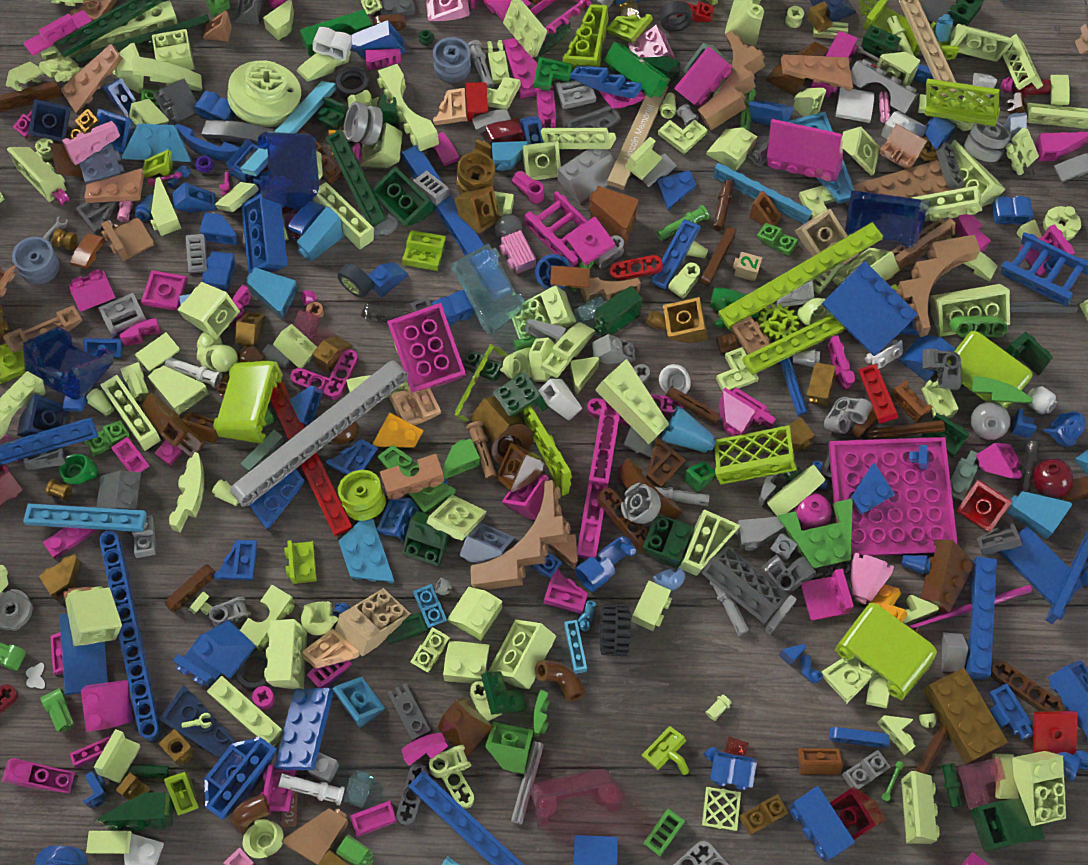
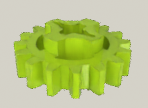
(778, 322)

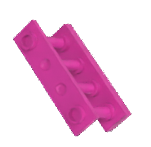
(546, 234)

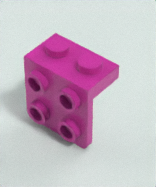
(1053, 237)

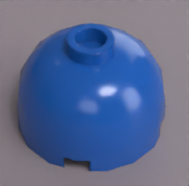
(543, 269)

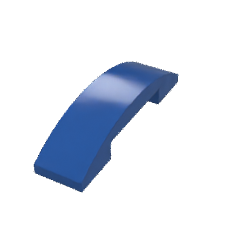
(205, 148)

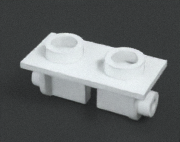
(890, 352)

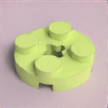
(1068, 216)

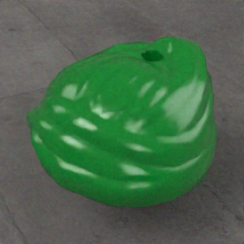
(78, 469)

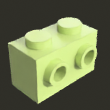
(651, 605)

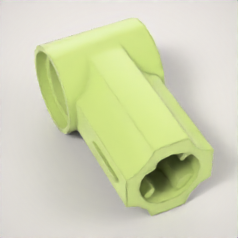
(134, 378)

